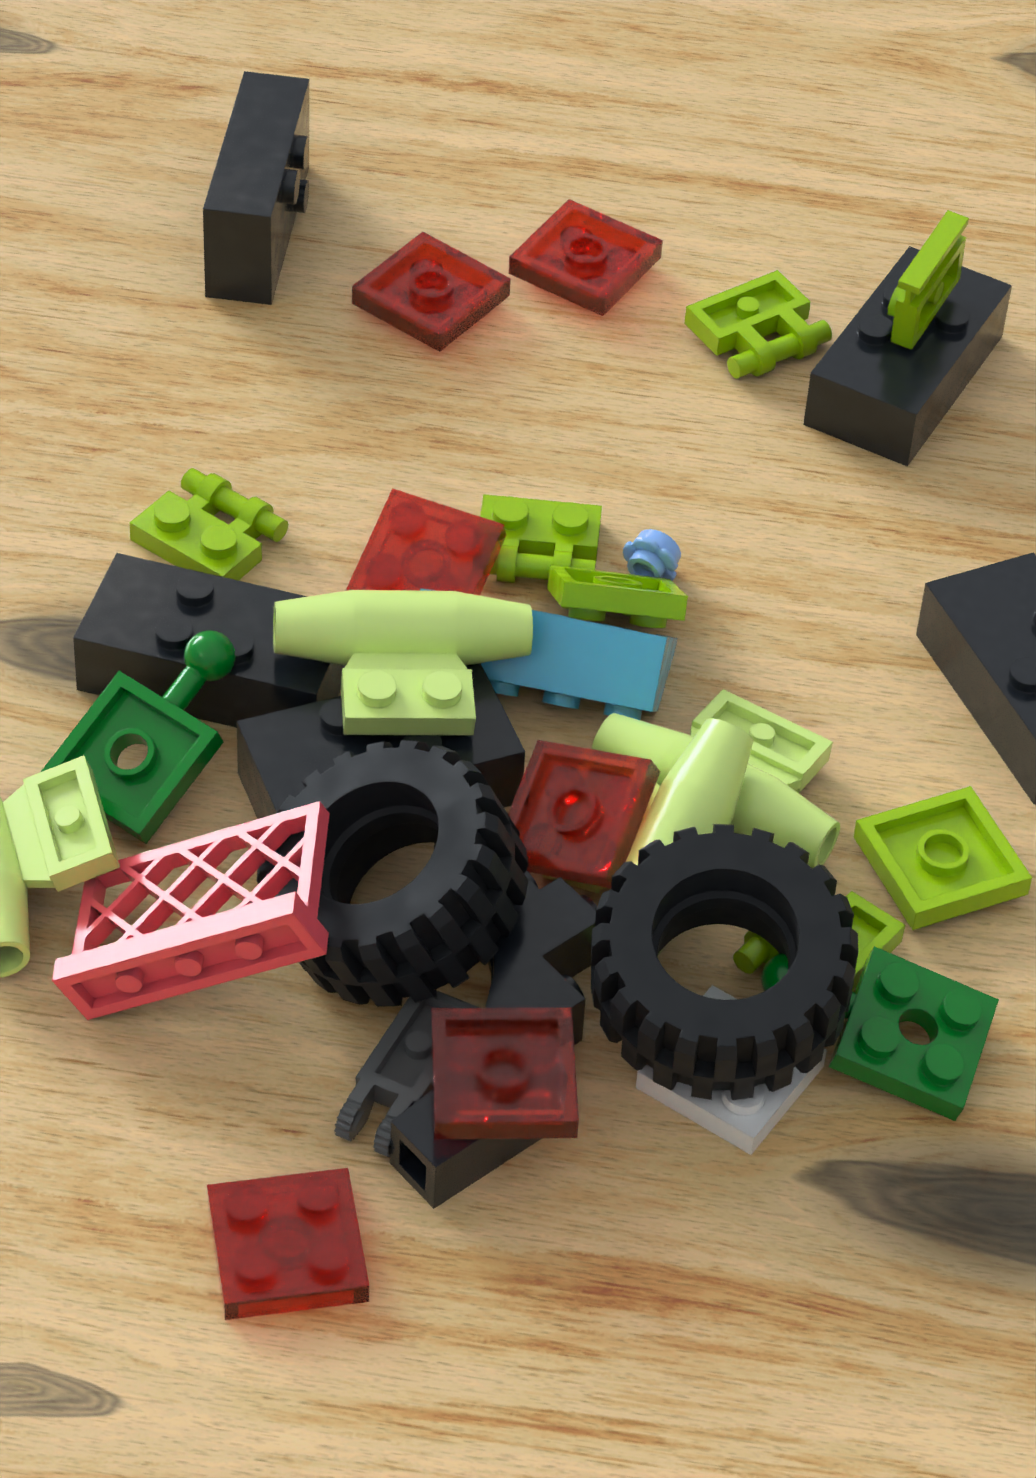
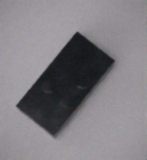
(257, 188)
(895, 395)
(153, 610)
(984, 643)
(290, 744)

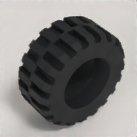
(738, 884)
(443, 916)

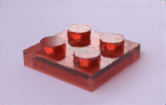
(585, 257)
(431, 291)
(427, 548)
(581, 810)
(503, 1073)
(287, 1243)

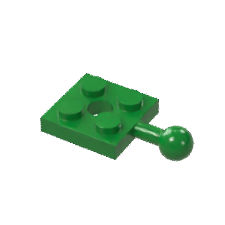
(176, 741)
(878, 1053)

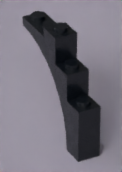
(528, 971)

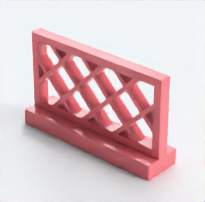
(203, 945)

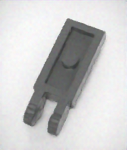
(395, 1072)

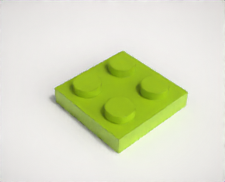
(595, 592)
(942, 857)

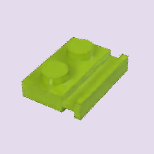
(928, 280)

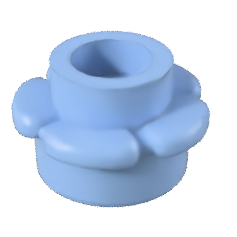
(652, 555)

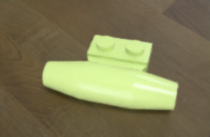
(404, 652)
(778, 769)
(697, 790)
(48, 839)

